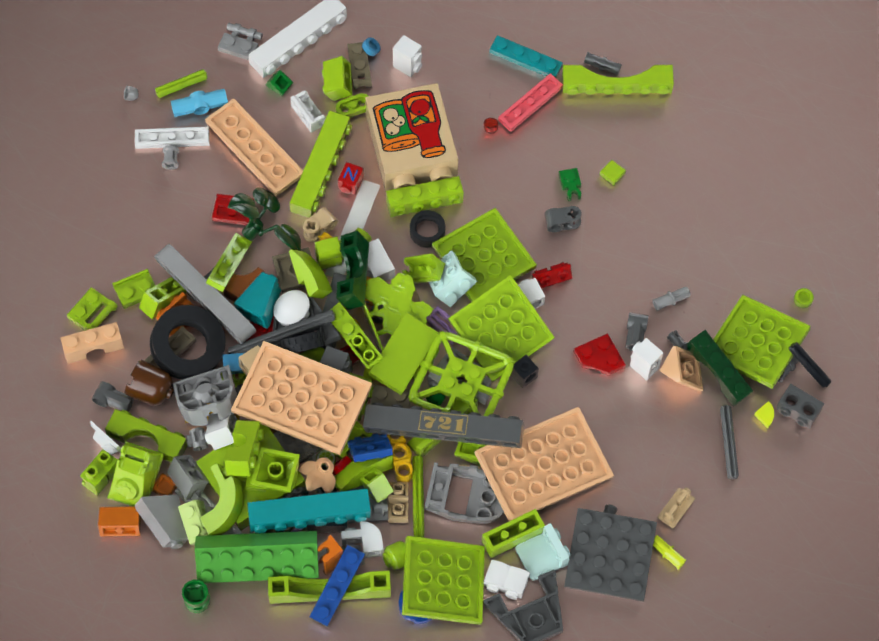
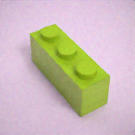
(512, 533)

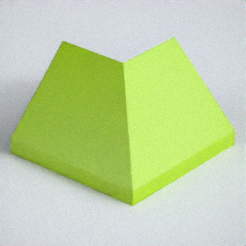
(276, 470)

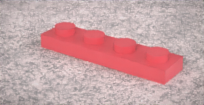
(530, 102)

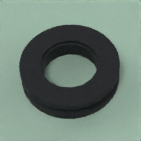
(194, 317)

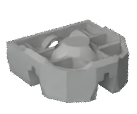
(218, 392)

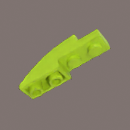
(355, 337)

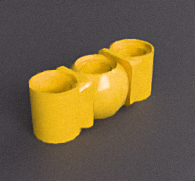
(403, 462)

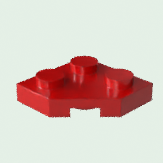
(600, 355)

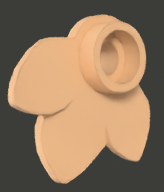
(317, 477)

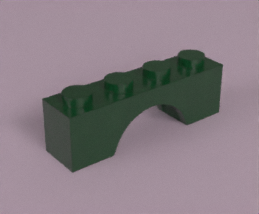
(355, 253)
(730, 380)

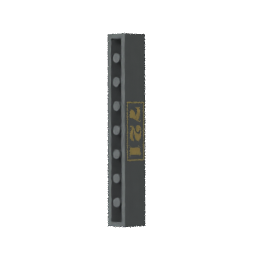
(444, 425)

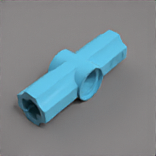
(199, 102)

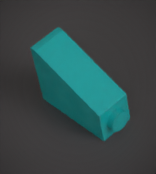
(259, 300)

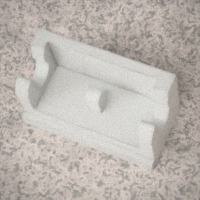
(307, 111)

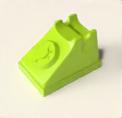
(134, 474)

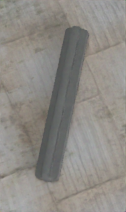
(729, 442)

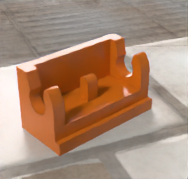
(119, 521)
(332, 556)

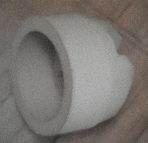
(130, 93)

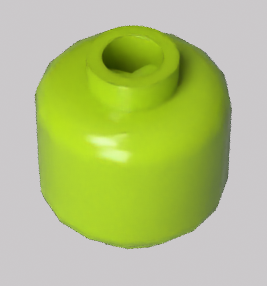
(394, 555)

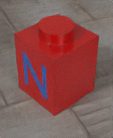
(350, 178)

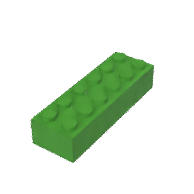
(256, 556)

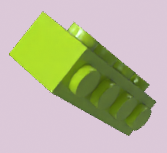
(424, 196)

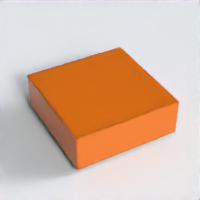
(164, 485)

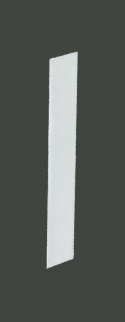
(357, 216)

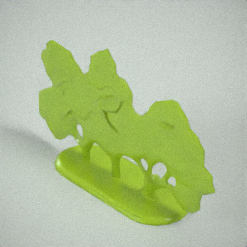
(396, 301)

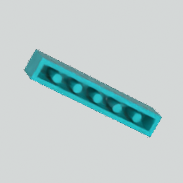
(309, 510)

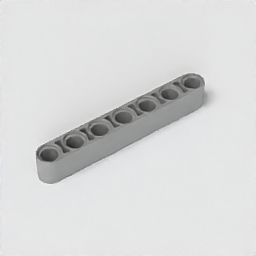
(205, 294)

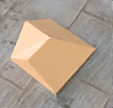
(683, 368)

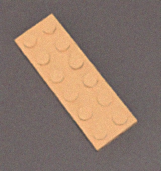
(254, 147)

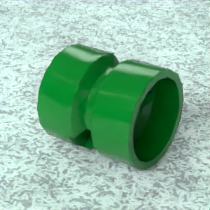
(196, 596)

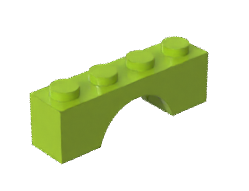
(124, 426)

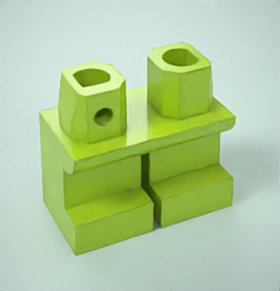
(98, 472)

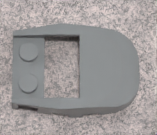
(482, 503)

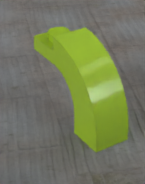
(229, 504)

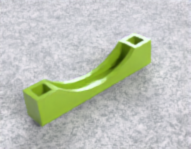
(581, 80)
(363, 586)

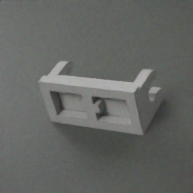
(187, 476)

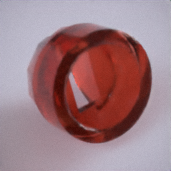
(490, 125)

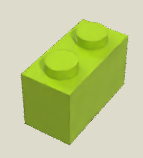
(337, 78)

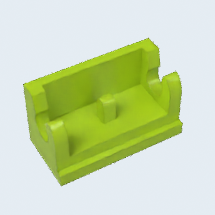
(424, 268)

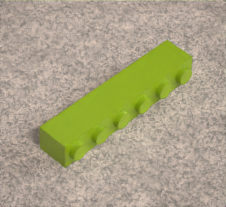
(320, 164)

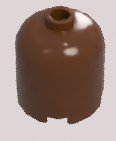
(150, 384)

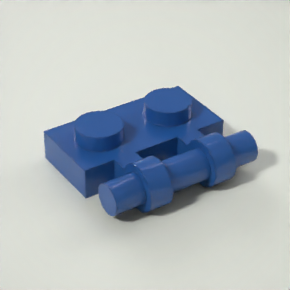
(370, 447)

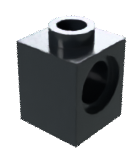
(524, 371)

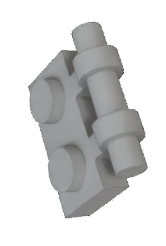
(238, 46)

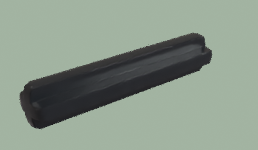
(809, 364)

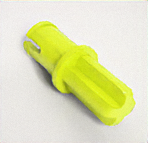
(668, 552)

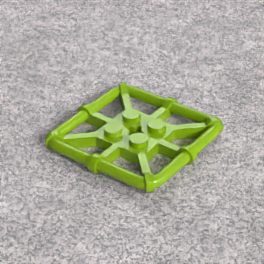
(458, 368)

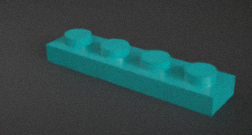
(525, 57)

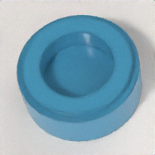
(371, 46)

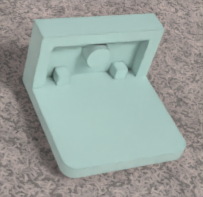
(453, 282)
(543, 553)

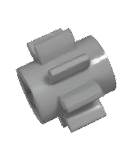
(197, 439)

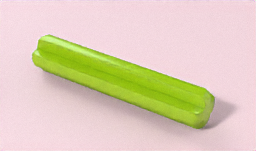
(181, 83)

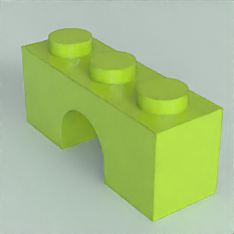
(242, 457)

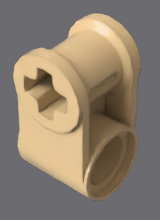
(318, 223)

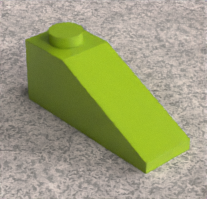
(160, 297)

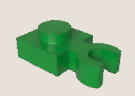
(570, 181)

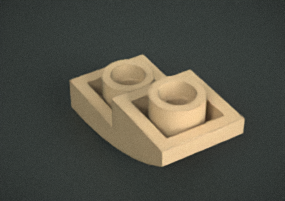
(398, 503)

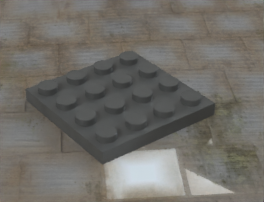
(610, 554)

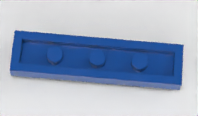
(337, 585)

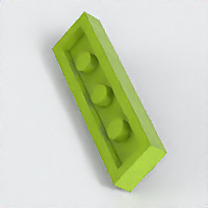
(228, 262)

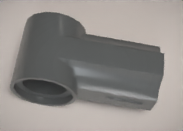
(636, 327)
(107, 395)

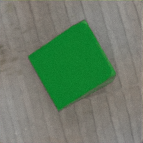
(279, 82)

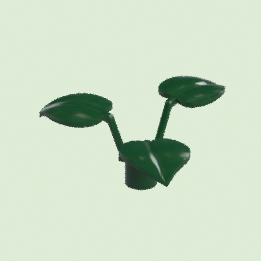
(246, 206)

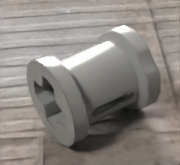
(170, 157)

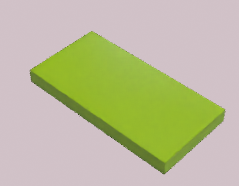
(403, 353)

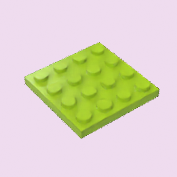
(487, 252)
(503, 322)
(759, 340)
(443, 580)

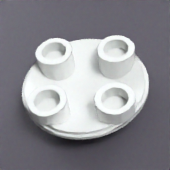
(292, 307)

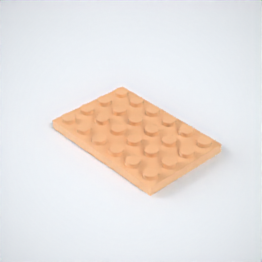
(301, 397)
(553, 464)

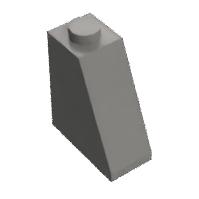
(163, 519)

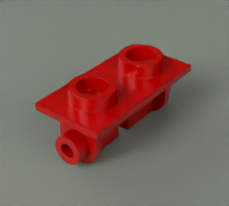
(557, 274)

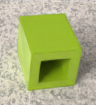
(377, 485)

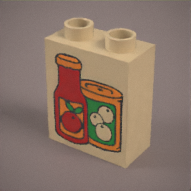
(411, 136)

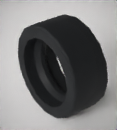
(426, 215)

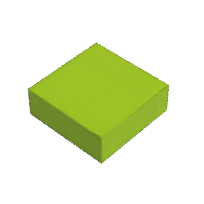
(612, 172)

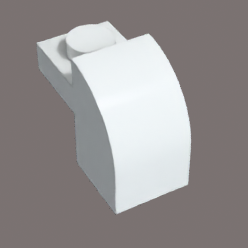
(368, 535)

